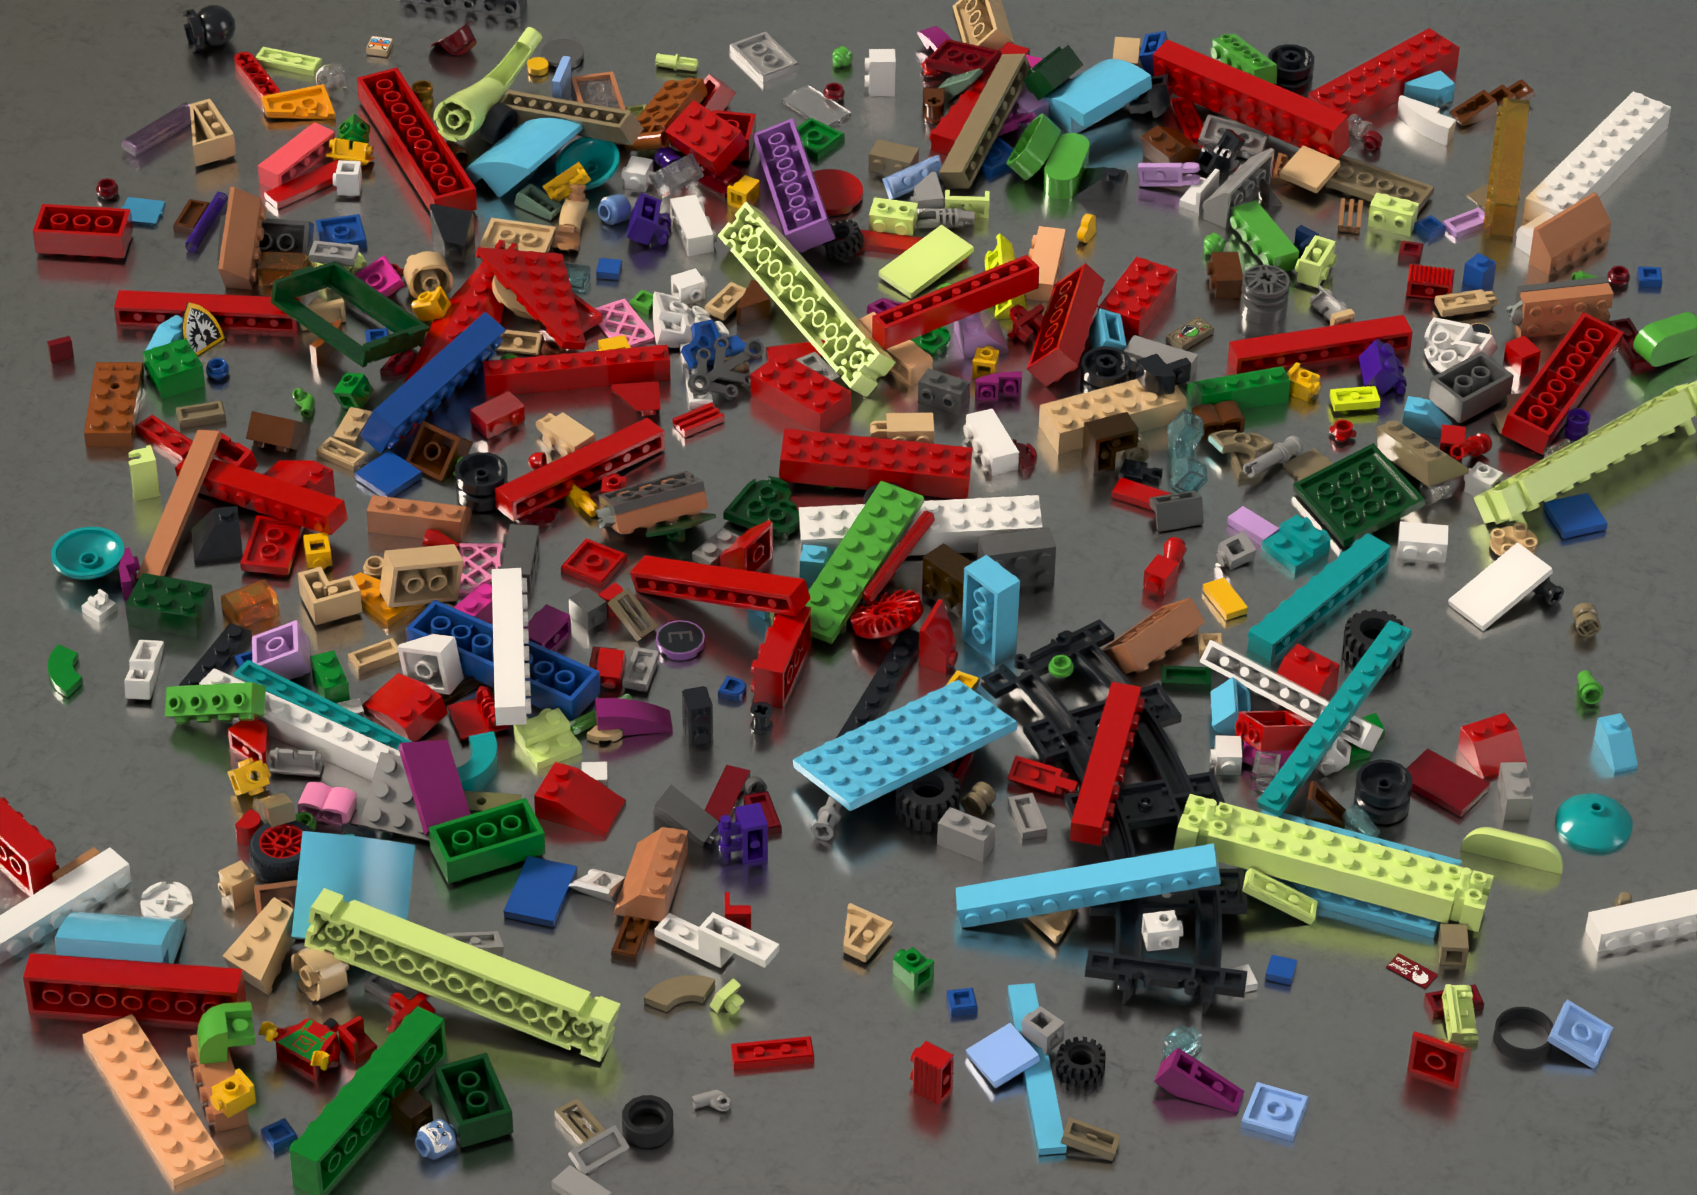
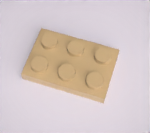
(527, 235)

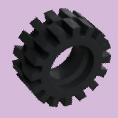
(851, 243)
(1081, 1073)

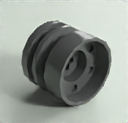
(1264, 294)

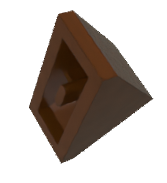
(753, 305)
(1323, 807)

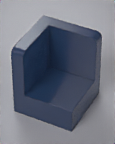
(1303, 237)

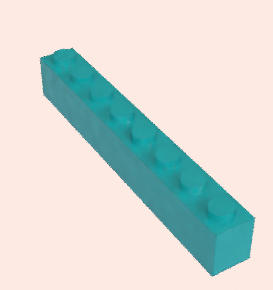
(1318, 597)

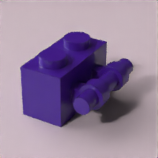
(648, 220)
(1382, 368)
(749, 831)

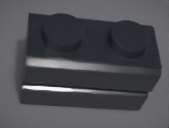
(697, 715)

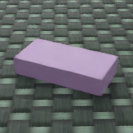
(1465, 222)
(1253, 525)

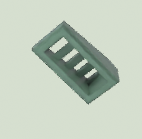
(958, 83)
(533, 199)

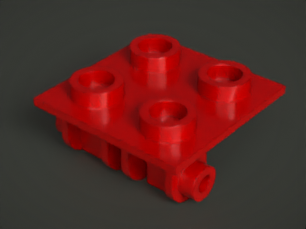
(475, 715)

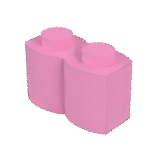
(328, 804)

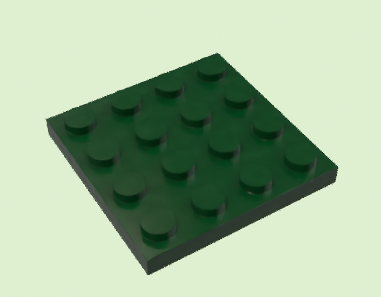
(1359, 494)

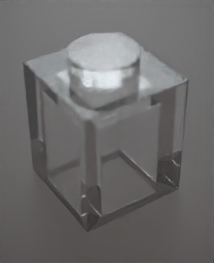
(1264, 770)

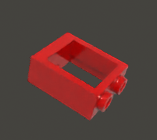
(1272, 729)

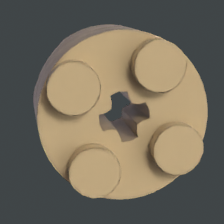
(426, 273)
(319, 973)

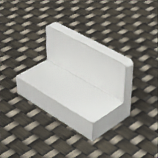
(1196, 194)

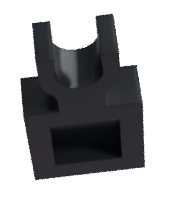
(1138, 472)

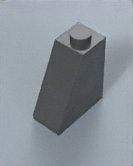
(684, 814)

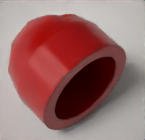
(537, 460)

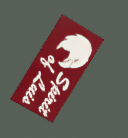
(1412, 970)

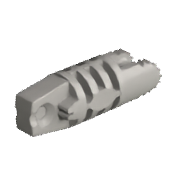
(946, 216)

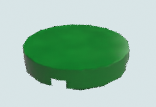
(934, 342)

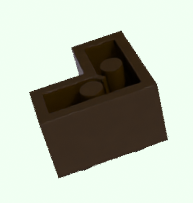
(1105, 438)

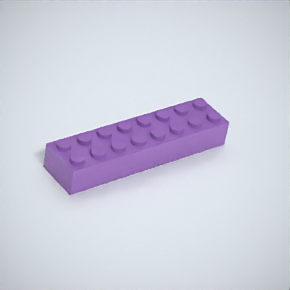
(793, 186)

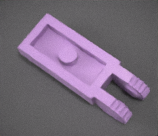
(1168, 174)

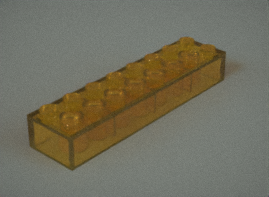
(1506, 169)

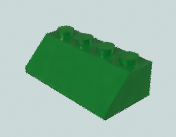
(1247, 389)

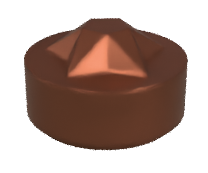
(551, 348)

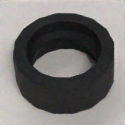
(498, 122)
(647, 1105)

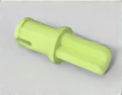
(676, 62)

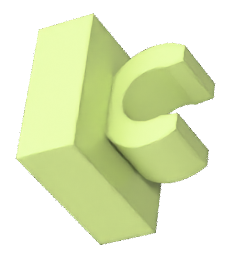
(728, 997)

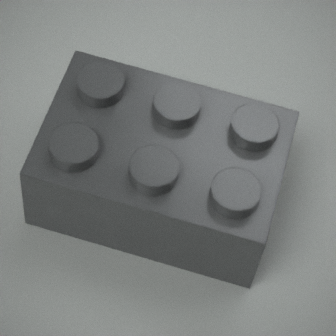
(1470, 387)
(1025, 554)

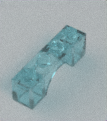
(1183, 439)

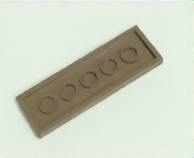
(1365, 180)

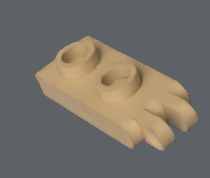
(1465, 302)

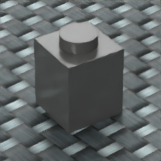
(587, 608)

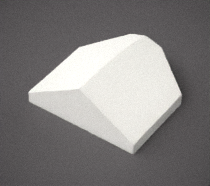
(599, 885)

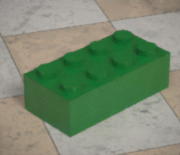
(487, 840)

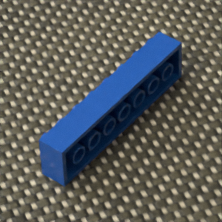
(433, 383)
(553, 677)

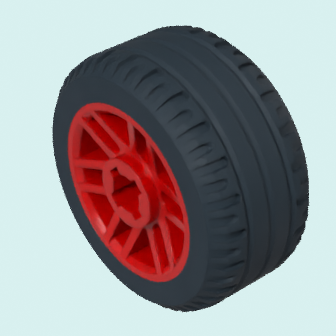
(277, 851)

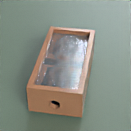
(598, 90)

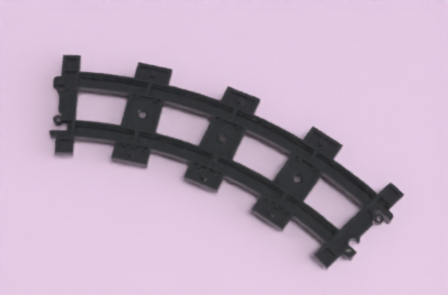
(1071, 736)

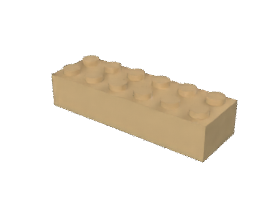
(1064, 419)

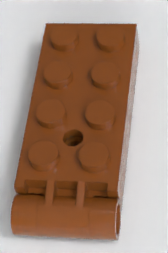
(664, 110)
(114, 404)

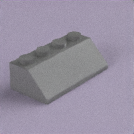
(1239, 188)

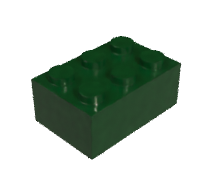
(169, 605)
(474, 1099)

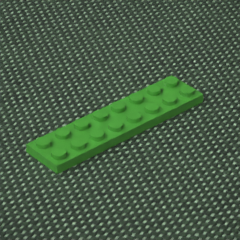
(860, 557)

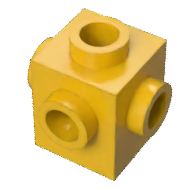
(241, 778)

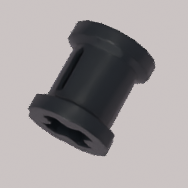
(1549, 591)
(761, 716)

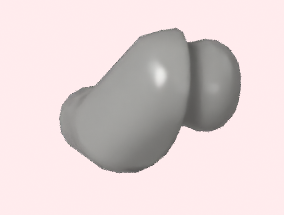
(714, 1099)

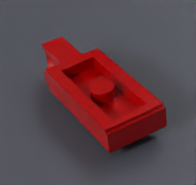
(1041, 777)

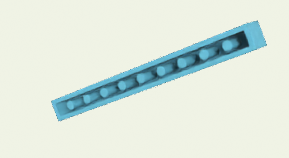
(1088, 885)

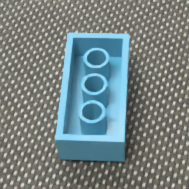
(990, 610)

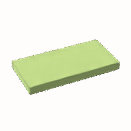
(926, 261)

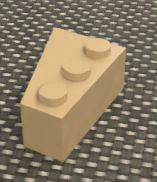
(210, 133)
(263, 946)

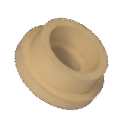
(373, 566)

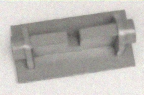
(1327, 300)
(304, 763)

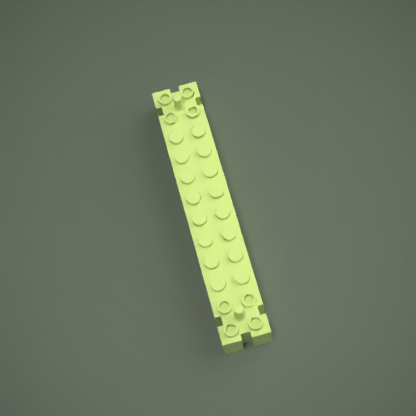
(806, 299)
(1589, 455)
(1336, 862)
(462, 974)

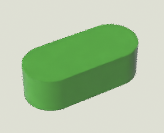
(1033, 147)
(1066, 166)
(1668, 339)

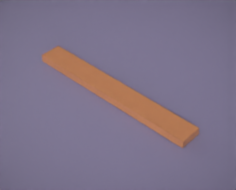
(180, 503)

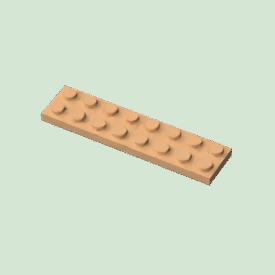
(153, 1100)

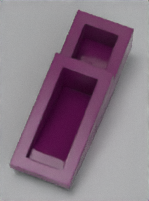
(631, 716)

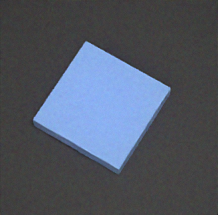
(562, 79)
(1580, 1034)
(1002, 1055)
(1275, 1111)

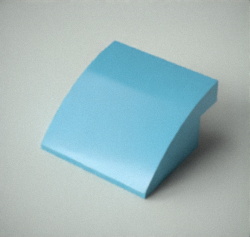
(1096, 94)
(521, 152)
(355, 867)
(120, 937)

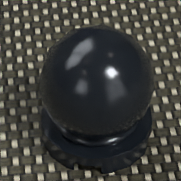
(209, 26)

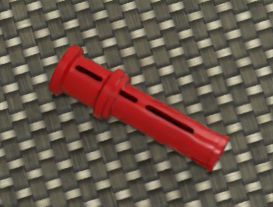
(1472, 446)

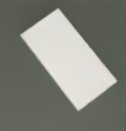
(1500, 586)

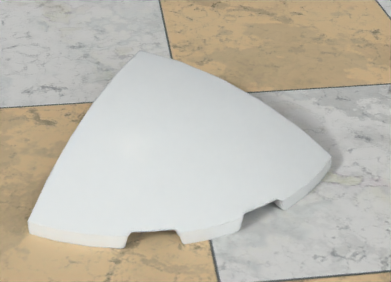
(674, 319)
(1454, 342)

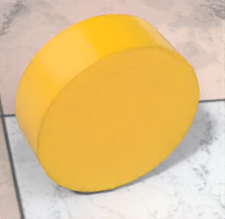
(537, 66)

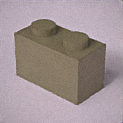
(891, 157)

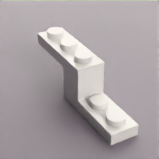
(717, 940)

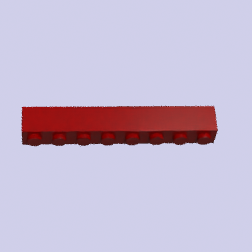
(950, 126)
(955, 302)
(230, 311)
(1318, 344)
(577, 370)
(579, 468)
(272, 497)
(720, 585)
(1106, 764)

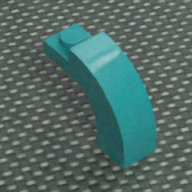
(482, 765)

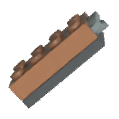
(1556, 306)
(652, 502)

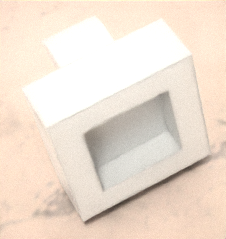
(99, 606)

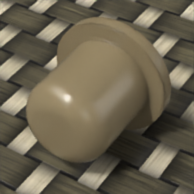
(1623, 898)

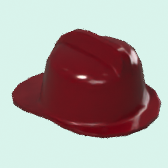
(459, 41)

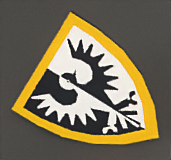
(200, 328)

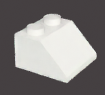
(433, 662)

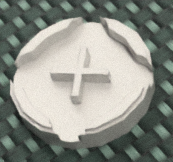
(167, 901)

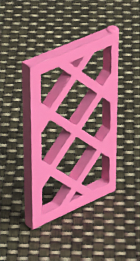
(633, 341)
(480, 550)

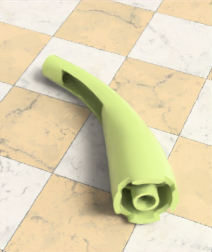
(466, 110)

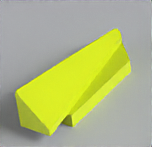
(1002, 254)

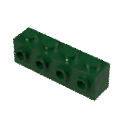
(1052, 71)

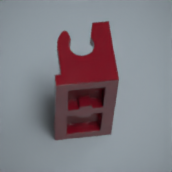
(720, 183)

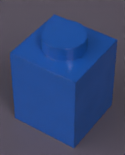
(1479, 272)

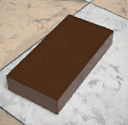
(190, 216)

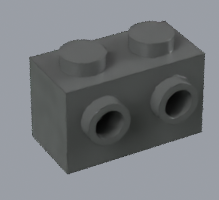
(944, 392)

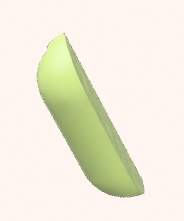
(1514, 848)

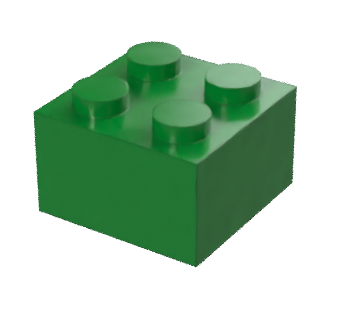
(173, 368)

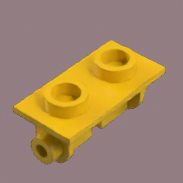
(342, 151)
(559, 187)

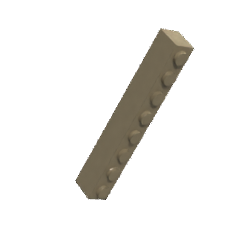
(597, 121)
(985, 121)

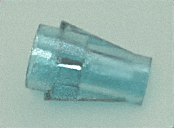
(1359, 821)

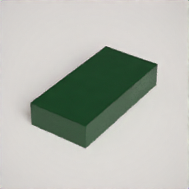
(1186, 678)

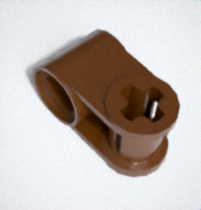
(933, 104)

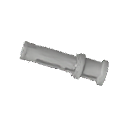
(1279, 454)
(828, 823)

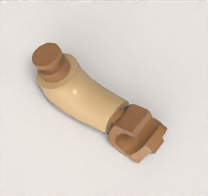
(571, 219)

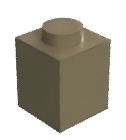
(1453, 944)

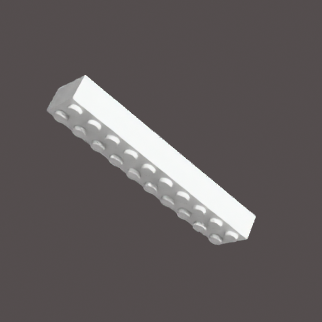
(1600, 156)
(956, 522)

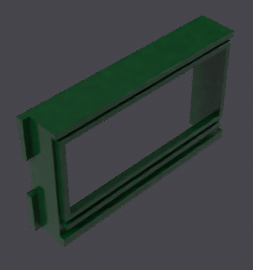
(407, 329)

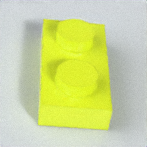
(1354, 398)

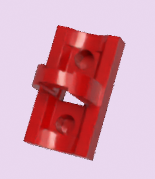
(1022, 324)
(403, 1006)

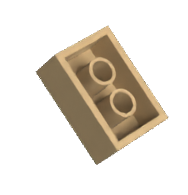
(421, 575)

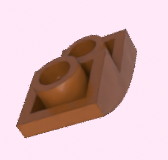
(321, 350)

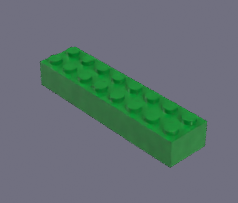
(364, 1103)

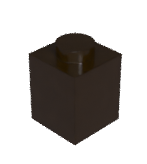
(411, 1110)

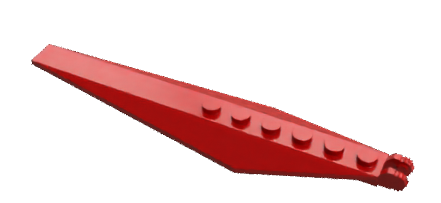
(466, 306)

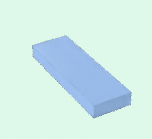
(908, 178)

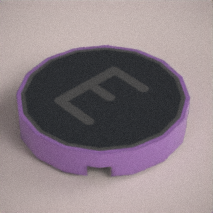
(680, 640)

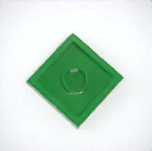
(819, 138)

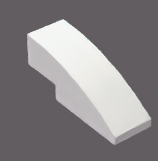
(1426, 120)
(144, 669)

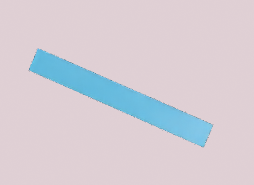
(1038, 1078)

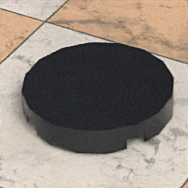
(366, 831)

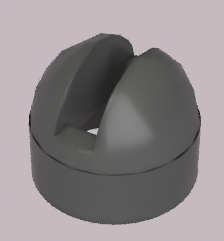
(755, 785)

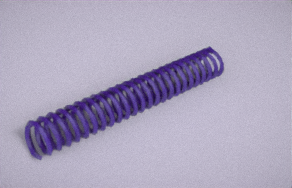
(211, 214)

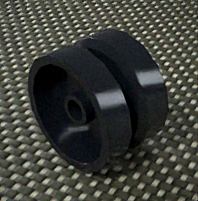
(1294, 67)
(1104, 368)
(477, 478)
(1383, 790)

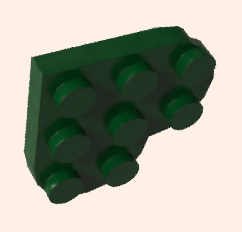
(765, 502)

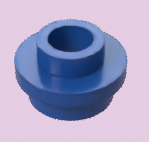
(217, 368)

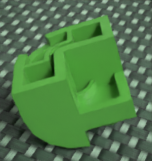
(223, 1028)

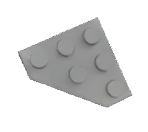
(391, 802)

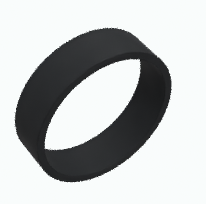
(1516, 1053)

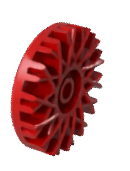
(888, 615)

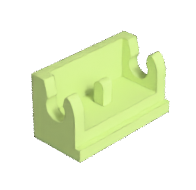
(979, 205)
(144, 474)
(1459, 1014)

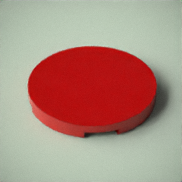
(838, 190)

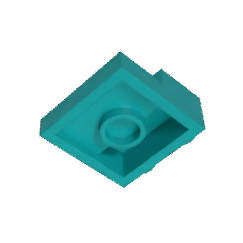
(1297, 544)

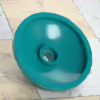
(596, 156)
(87, 553)
(1593, 822)

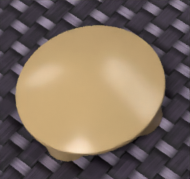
(1507, 537)

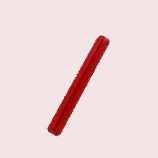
(898, 556)

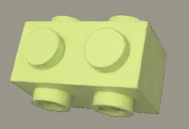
(1393, 214)
(893, 216)
(1316, 261)

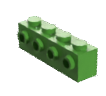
(1241, 55)
(1264, 236)
(215, 702)

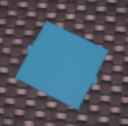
(145, 211)

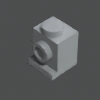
(1239, 545)
(1043, 1029)

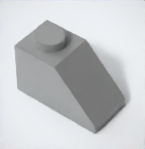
(928, 193)

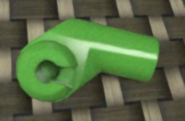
(304, 400)

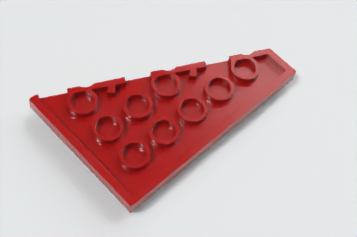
(542, 288)

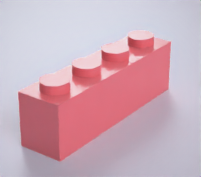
(296, 156)

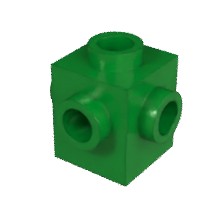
(354, 130)
(353, 390)

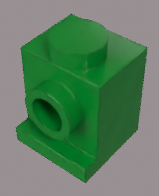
(913, 968)

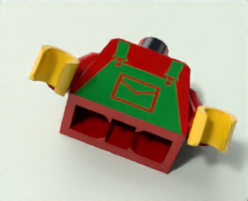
(306, 1045)

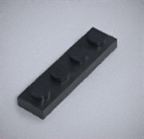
(220, 654)

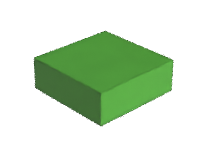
(643, 302)

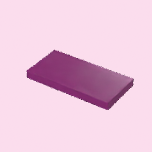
(433, 782)

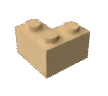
(328, 599)

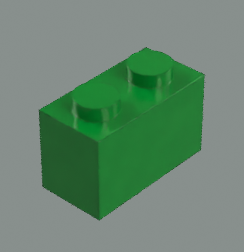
(329, 677)

